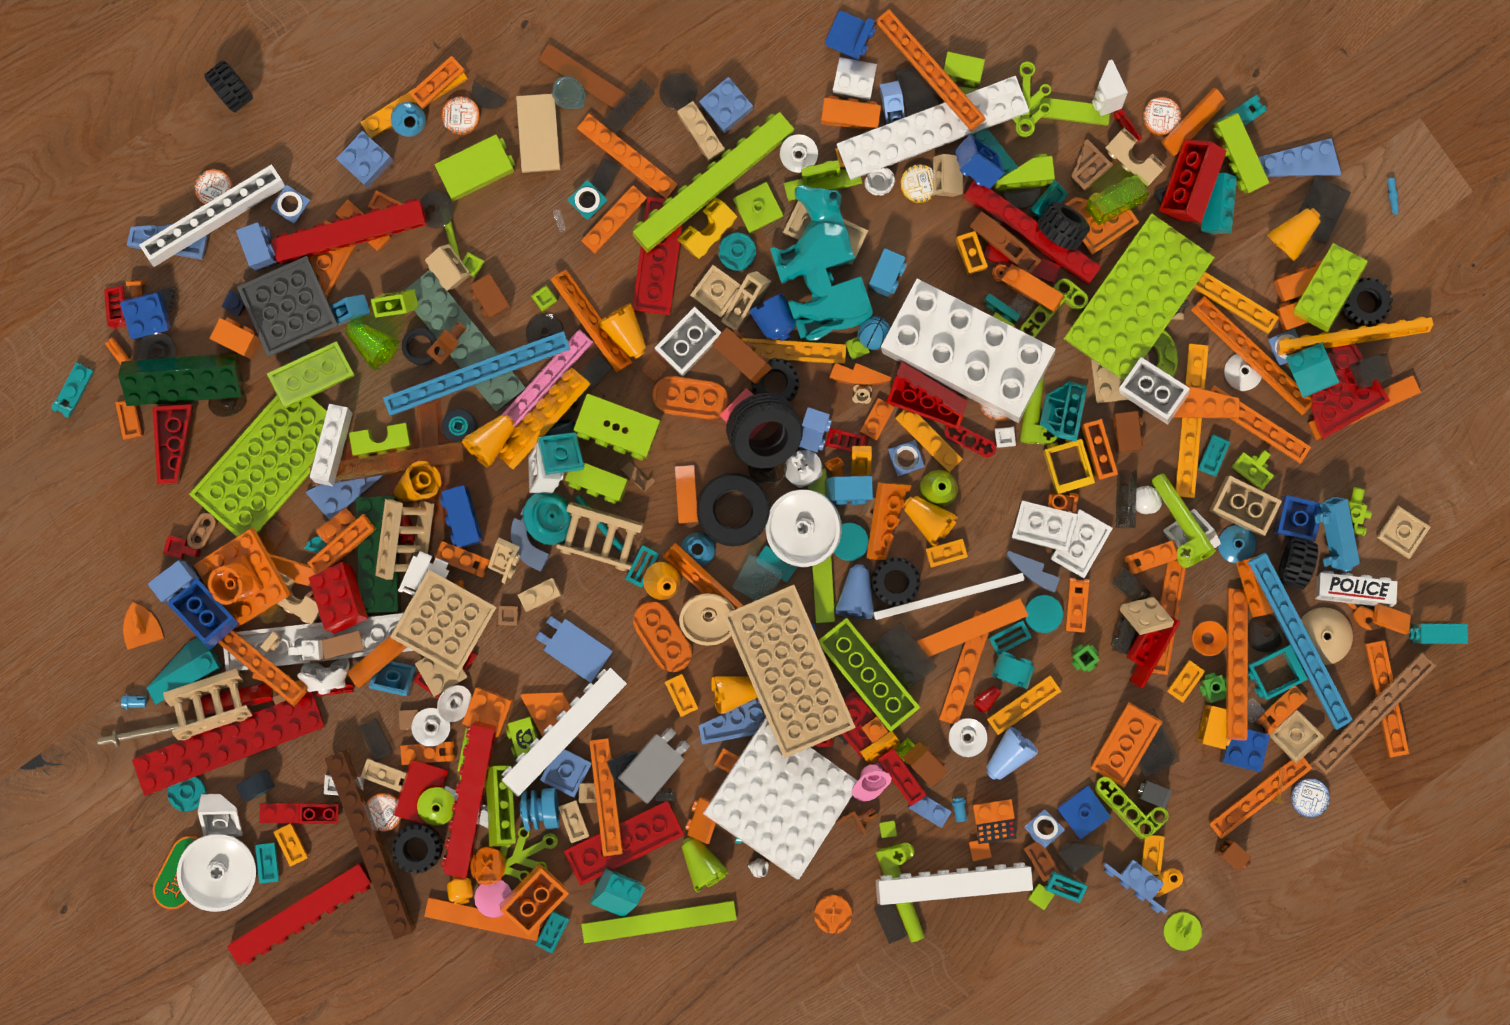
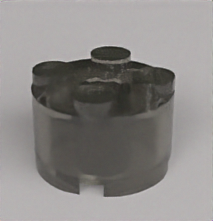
(1371, 369)

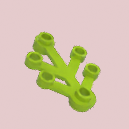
(1025, 120)
(521, 856)

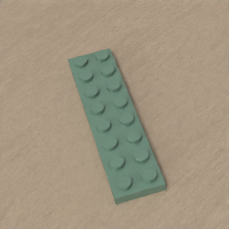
(441, 313)

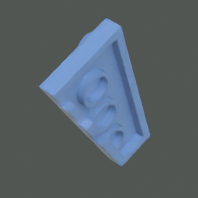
(1302, 161)
(142, 233)
(340, 496)
(733, 724)

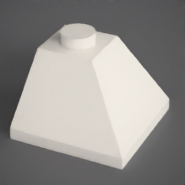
(218, 816)

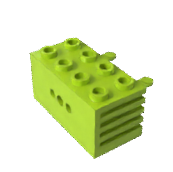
(640, 426)

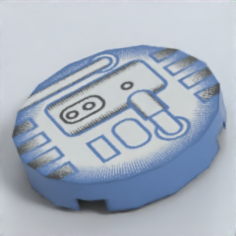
(1310, 797)

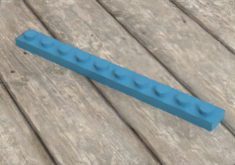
(476, 373)
(1300, 641)

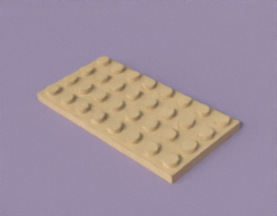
(789, 671)

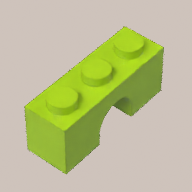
(397, 439)

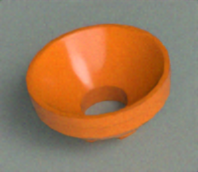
(1219, 638)

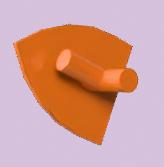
(140, 627)

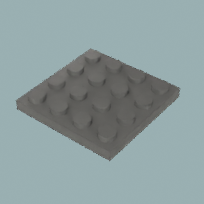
(287, 306)

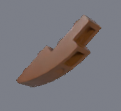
(1004, 242)

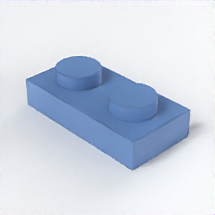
(931, 811)

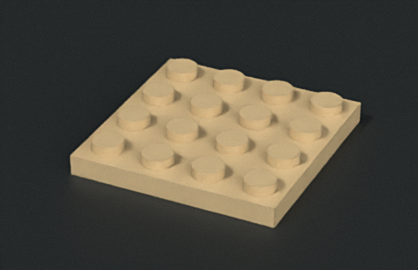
(443, 622)

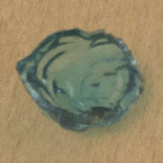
(568, 93)

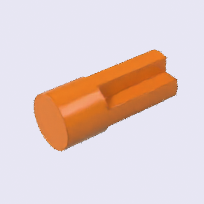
(117, 350)

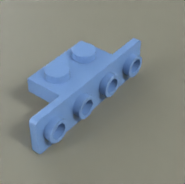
(1140, 880)

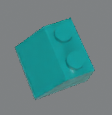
(1312, 370)
(617, 893)

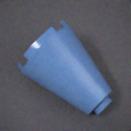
(856, 595)

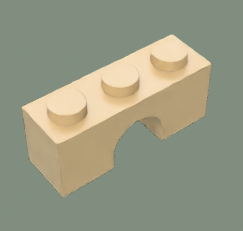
(701, 131)
(1121, 149)
(305, 608)

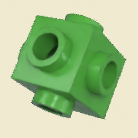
(1091, 660)
(1206, 687)

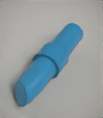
(1393, 195)

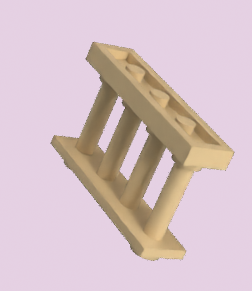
(613, 522)
(391, 530)
(203, 687)

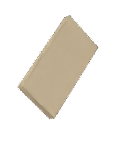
(538, 133)

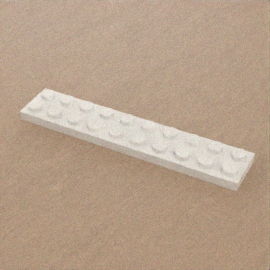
(929, 129)
(374, 632)

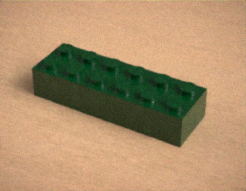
(181, 379)
(376, 592)

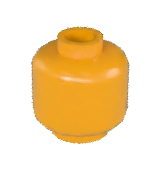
(459, 890)

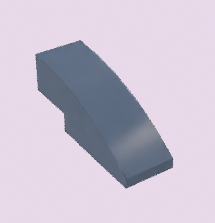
(1033, 571)

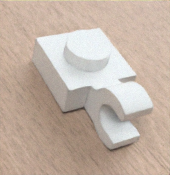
(309, 650)

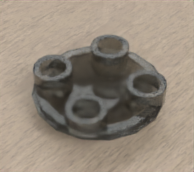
(677, 91)

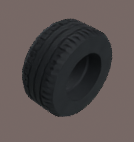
(757, 410)
(733, 483)

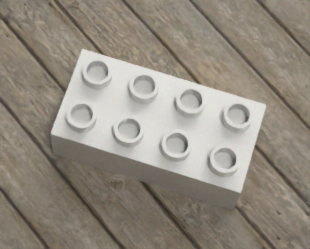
(968, 350)

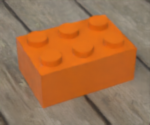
(533, 899)

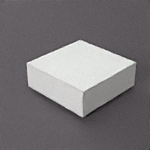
(1005, 437)

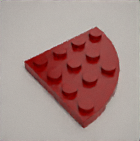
(1345, 401)

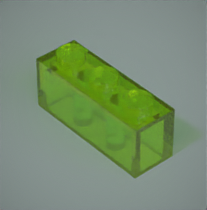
(1117, 199)

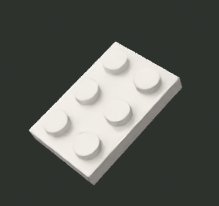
(1045, 526)
(1085, 545)

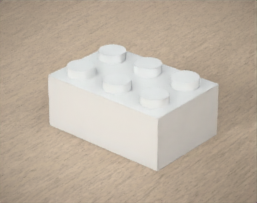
(688, 341)
(1154, 390)

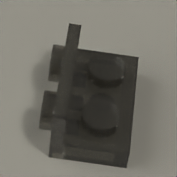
(1125, 636)

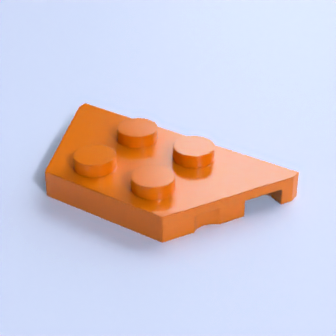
(545, 708)

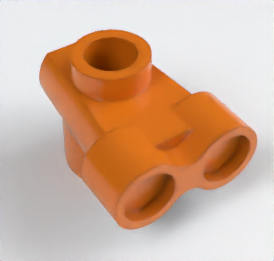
(1067, 502)

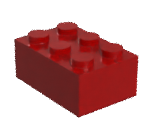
(338, 598)

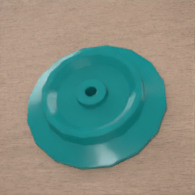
(547, 518)

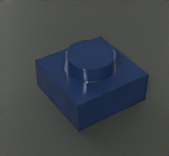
(234, 303)

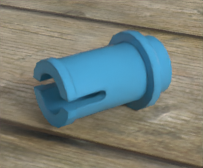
(133, 701)
(959, 809)

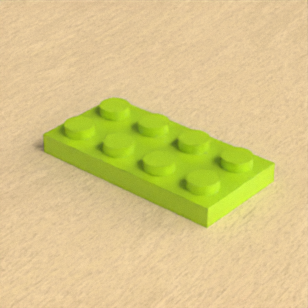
(310, 375)

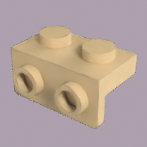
(504, 558)

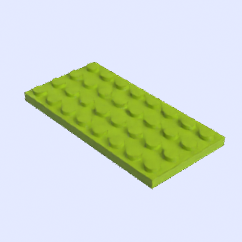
(1139, 297)
(263, 466)

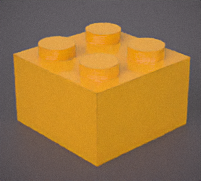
(1213, 727)

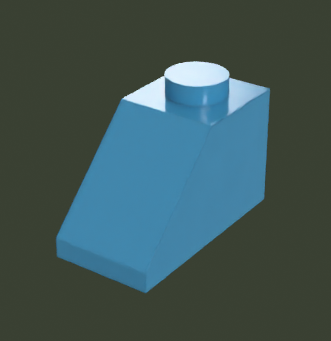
(350, 309)

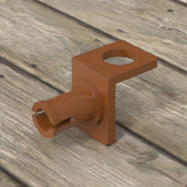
(447, 341)
(859, 820)

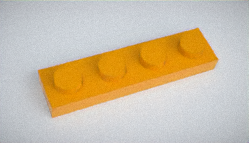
(929, 439)
(1023, 705)

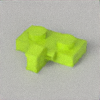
(1254, 469)

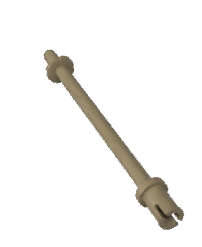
(116, 738)

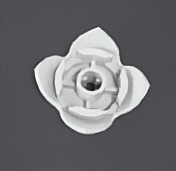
(323, 679)

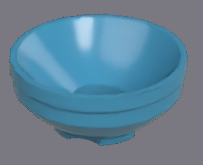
(404, 110)
(708, 547)

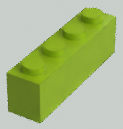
(1241, 153)
(500, 809)

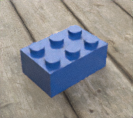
(461, 517)
(203, 613)

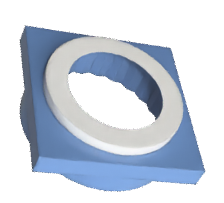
(302, 204)
(1274, 342)
(911, 446)
(1044, 840)

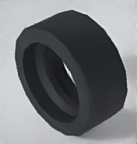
(407, 339)

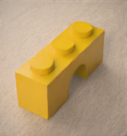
(719, 219)

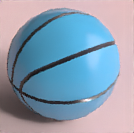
(873, 332)

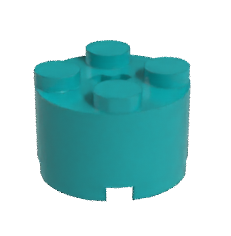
(1012, 670)

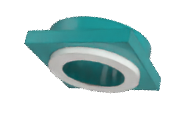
(587, 213)

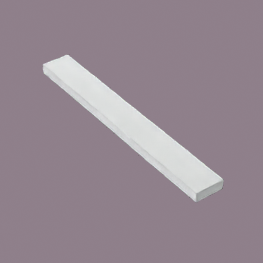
(948, 596)

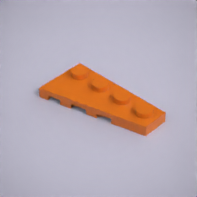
(885, 518)

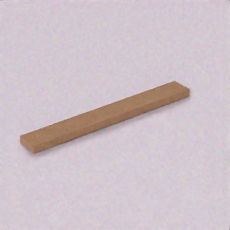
(1374, 713)

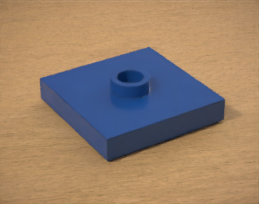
(1084, 812)

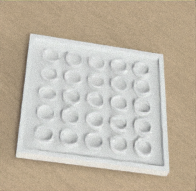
(781, 802)

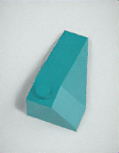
(188, 666)

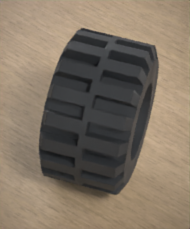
(228, 86)
(1063, 225)
(1382, 303)
(790, 374)
(1298, 563)
(908, 569)
(400, 848)

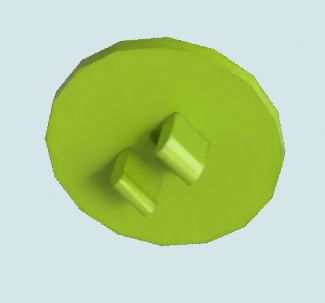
(1182, 931)

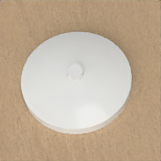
(803, 528)
(216, 872)

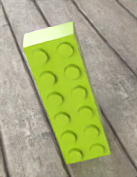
(868, 674)

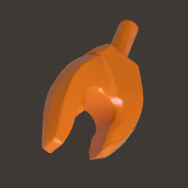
(1361, 614)

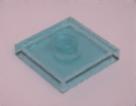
(757, 578)

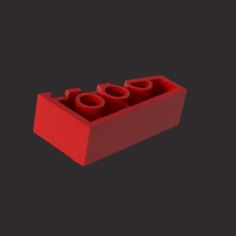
(926, 397)
(170, 439)

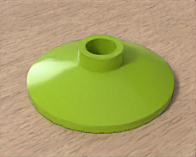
(439, 797)

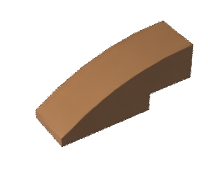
(342, 645)

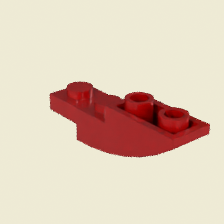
(299, 813)

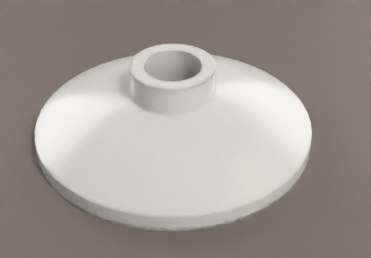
(801, 144)
(1235, 377)
(456, 709)
(430, 717)
(975, 744)

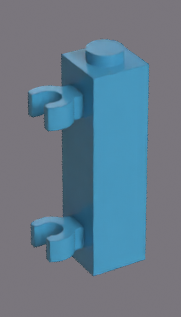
(1339, 534)

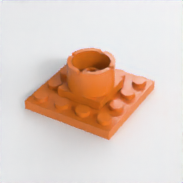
(243, 577)

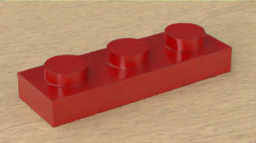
(901, 776)

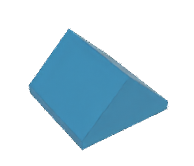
(394, 678)

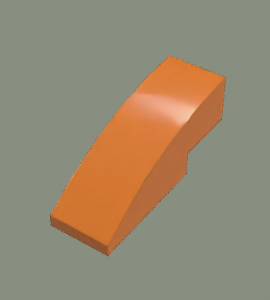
(859, 375)
(686, 494)

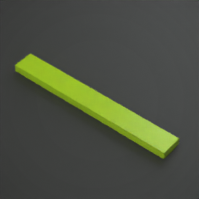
(1064, 110)
(823, 573)
(659, 921)

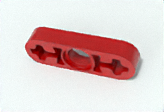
(980, 451)

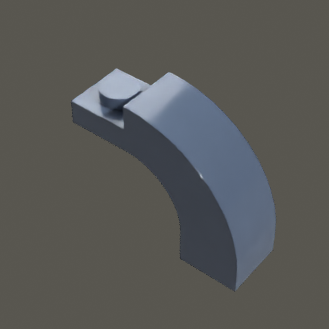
(528, 552)

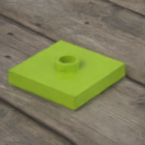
(757, 207)

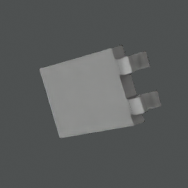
(653, 765)

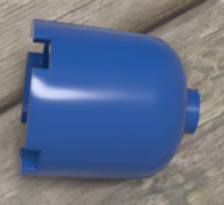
(774, 318)

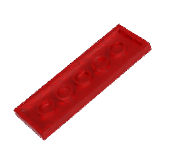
(657, 270)
(638, 835)

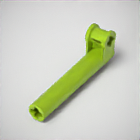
(1031, 430)
(1199, 545)
(889, 860)

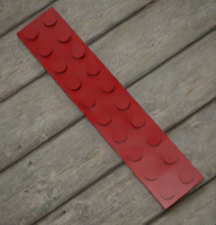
(227, 744)

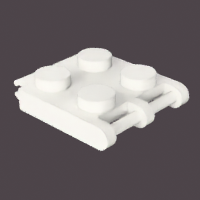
(417, 570)

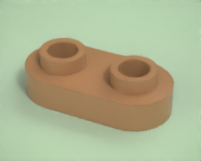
(201, 530)

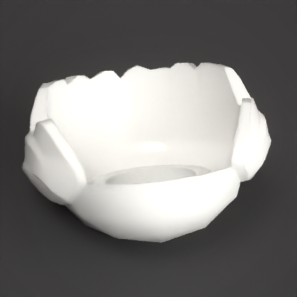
(880, 181)
(1147, 500)

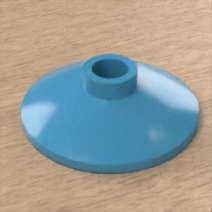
(1230, 551)

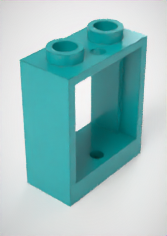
(1438, 633)
(1294, 665)

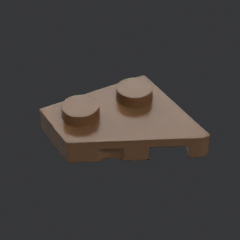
(1090, 166)

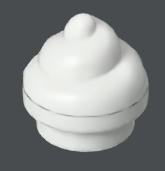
(759, 867)

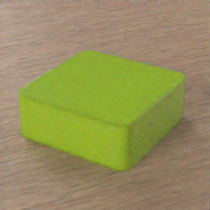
(888, 829)

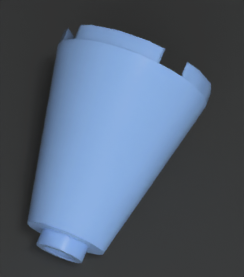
(1010, 754)

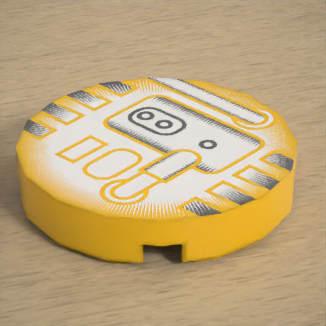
(917, 183)

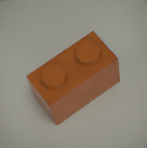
(490, 297)
(1127, 432)
(925, 764)
(1233, 855)

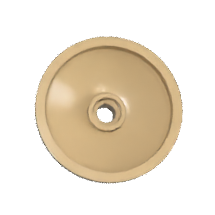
(1328, 620)
(703, 627)

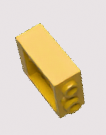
(1051, 448)

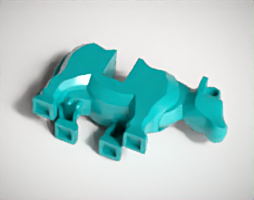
(823, 248)

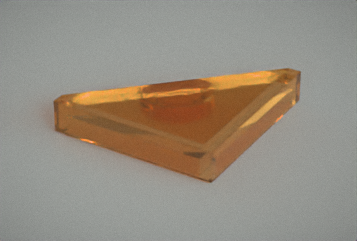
(273, 534)

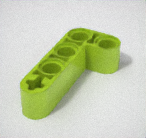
(1068, 298)
(1127, 804)

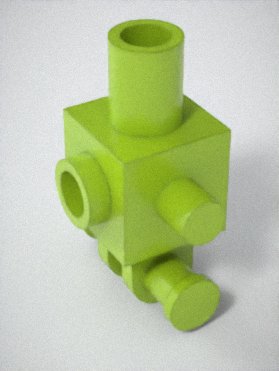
(1358, 511)

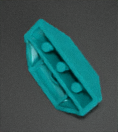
(1064, 410)

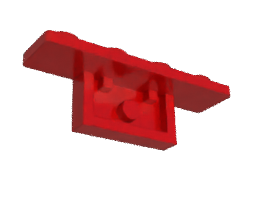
(1148, 651)

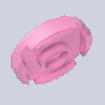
(489, 897)

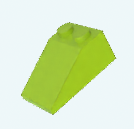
(1034, 173)

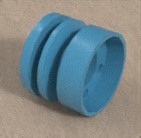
(540, 809)

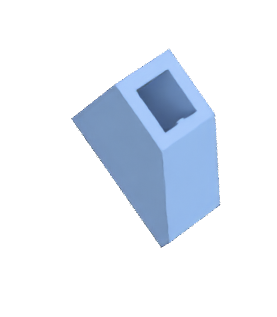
(892, 101)

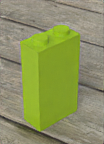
(475, 167)

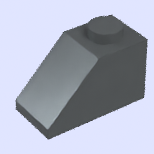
(1154, 793)

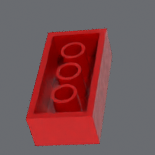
(1192, 180)

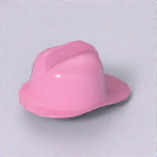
(871, 782)

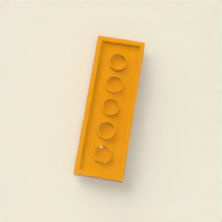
(543, 417)

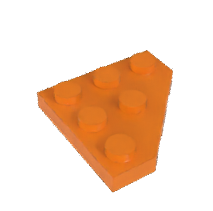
(1105, 233)

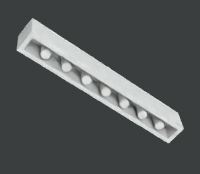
(212, 215)
(563, 732)
(954, 884)

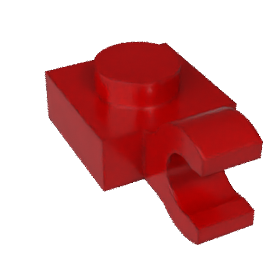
(178, 547)

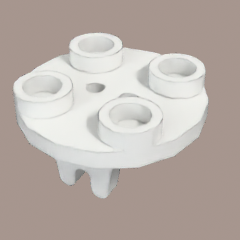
(807, 474)

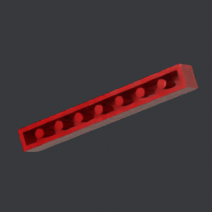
(1028, 230)
(350, 231)
(469, 800)
(296, 916)

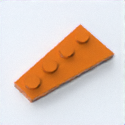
(1208, 404)

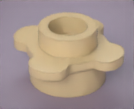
(861, 389)

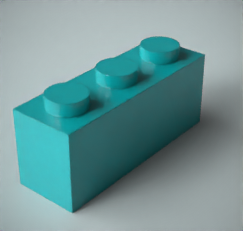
(1220, 208)

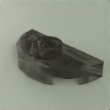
(486, 98)
(1022, 197)

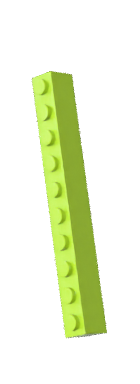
(712, 182)

